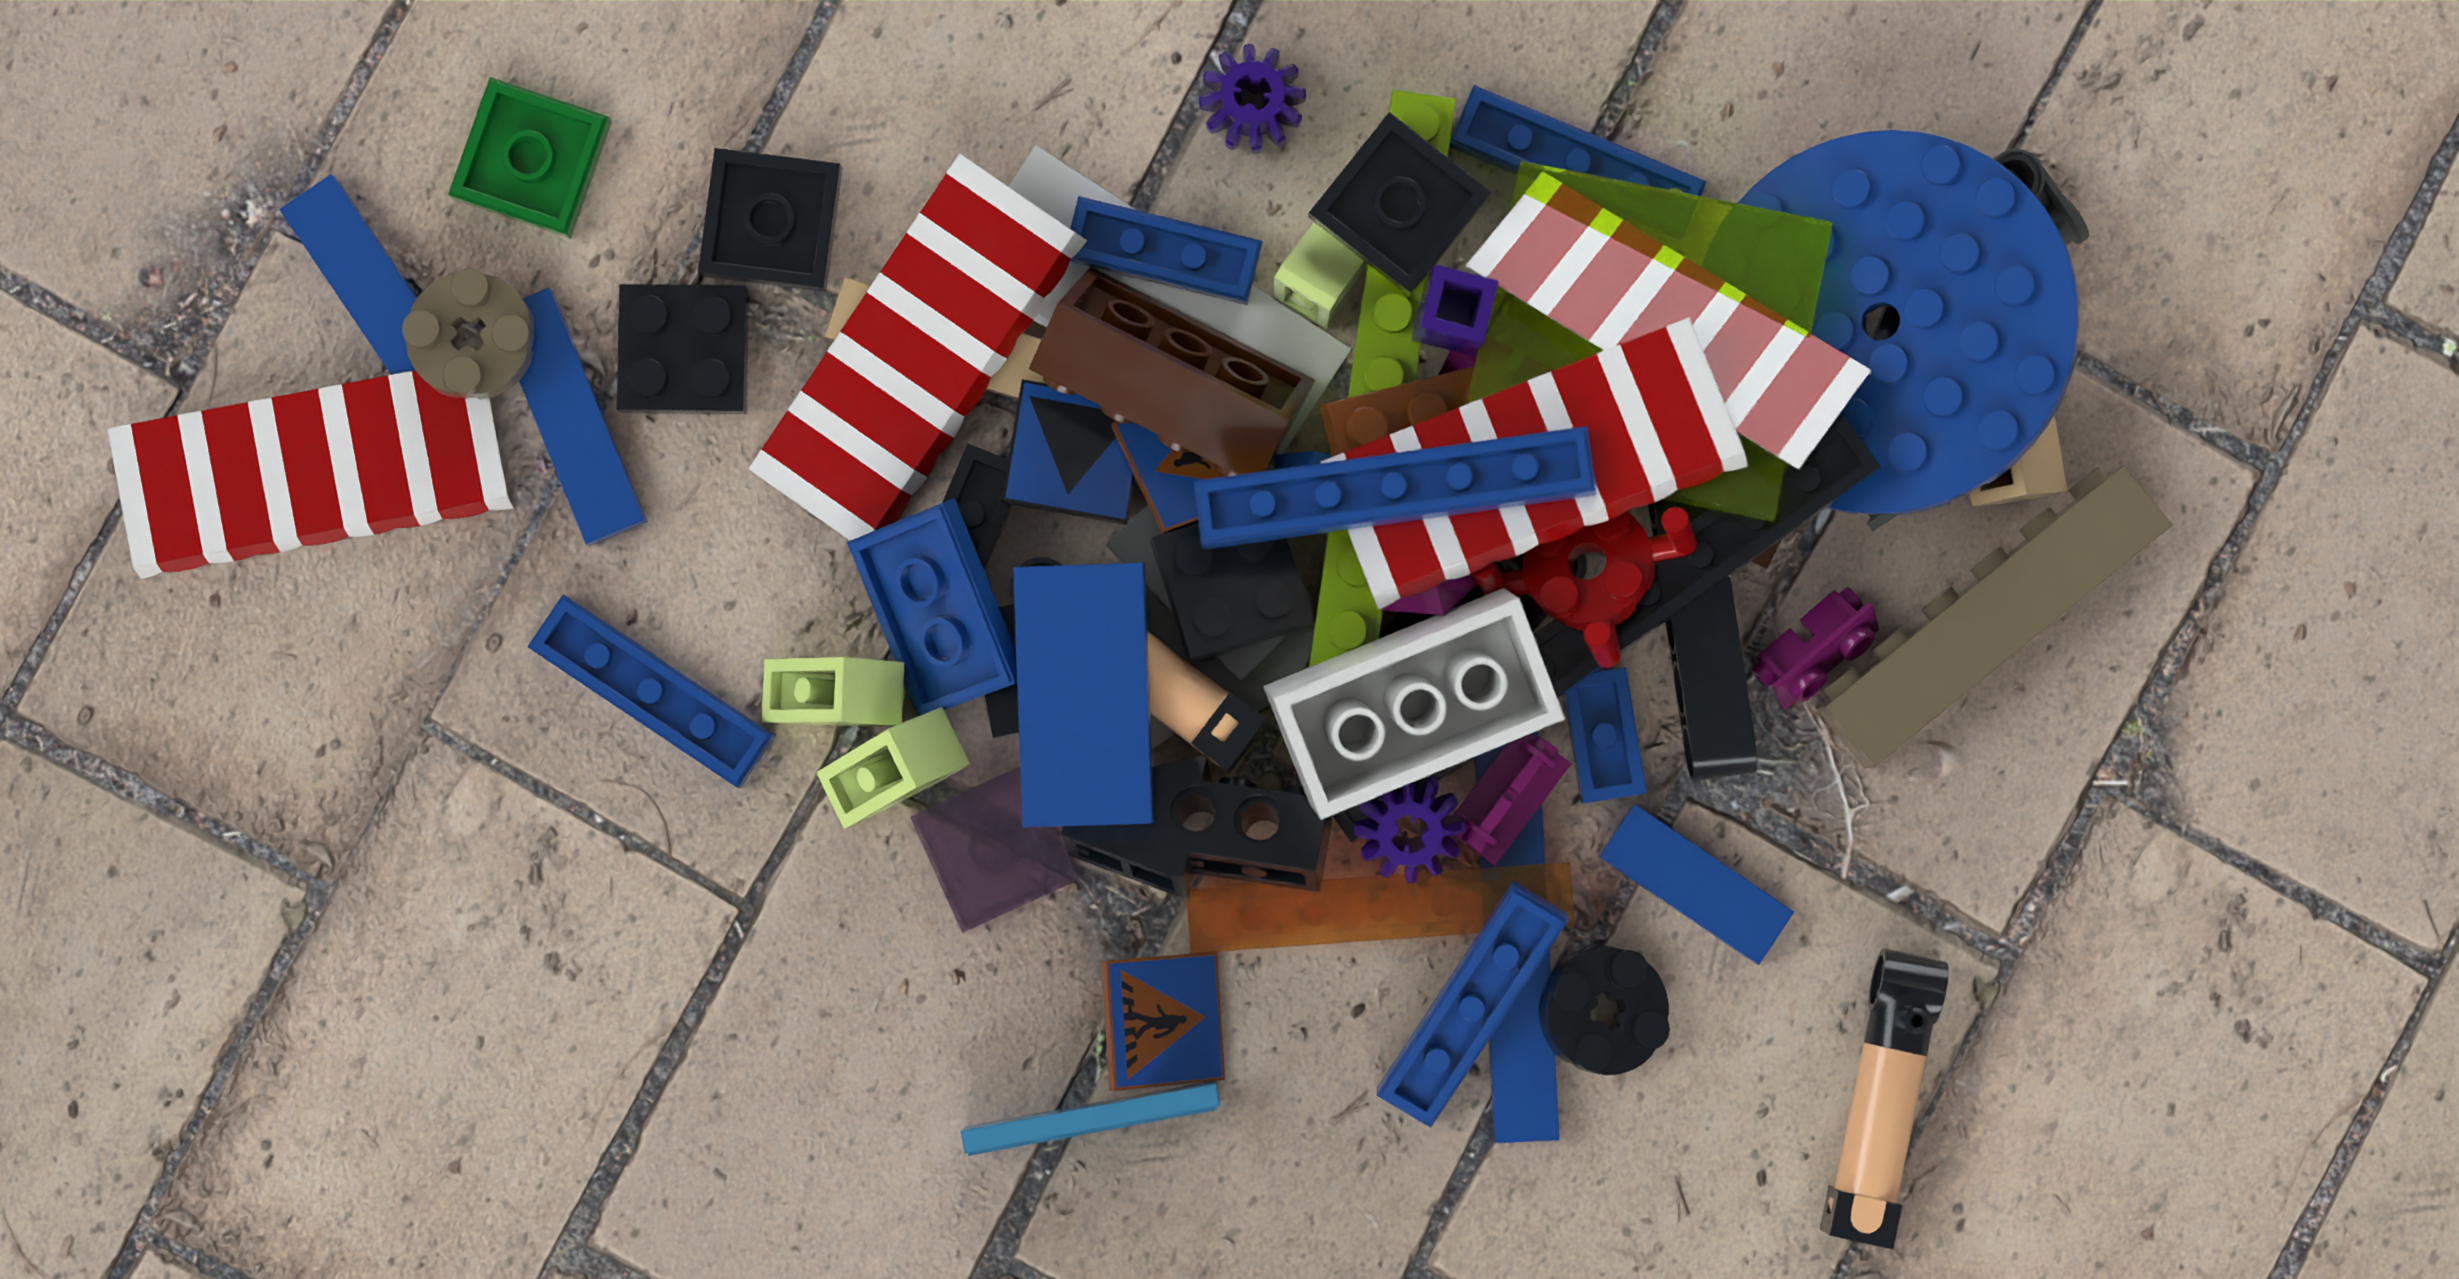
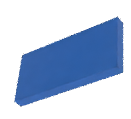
(1083, 695)

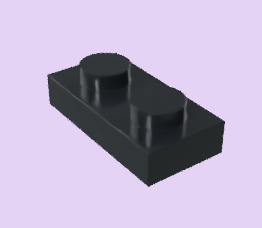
(978, 493)

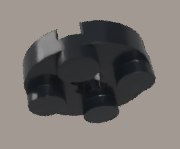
(1637, 1027)

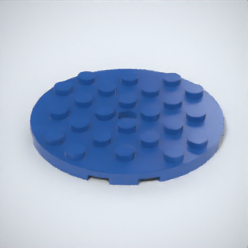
(1978, 299)

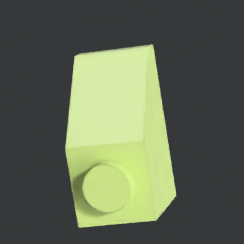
(1317, 276)
(833, 691)
(893, 767)

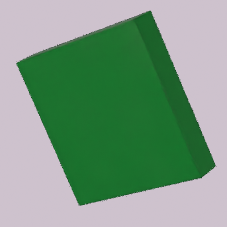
(530, 157)

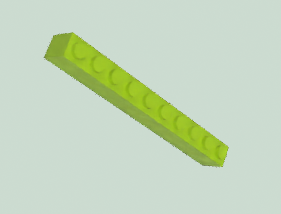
(1381, 360)

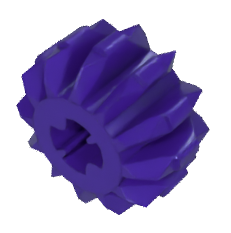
(1257, 78)
(1435, 829)

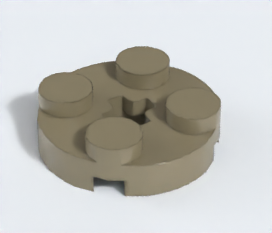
(470, 298)

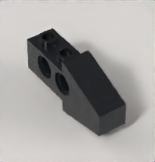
(1170, 854)

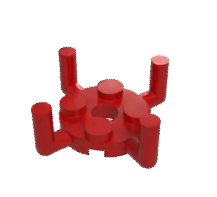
(1608, 598)

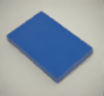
(936, 608)

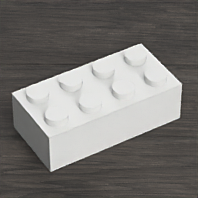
(1414, 702)

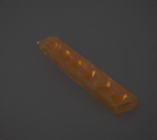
(1364, 907)

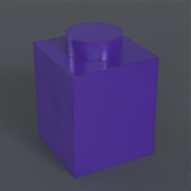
(1454, 310)

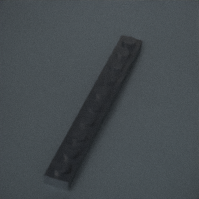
(1723, 547)

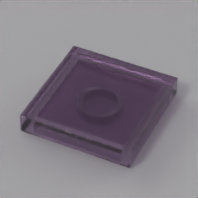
(986, 855)

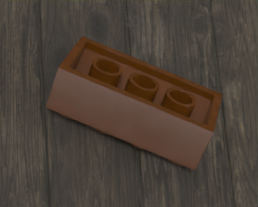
(1170, 375)

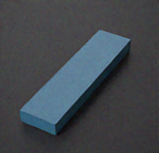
(1090, 1118)

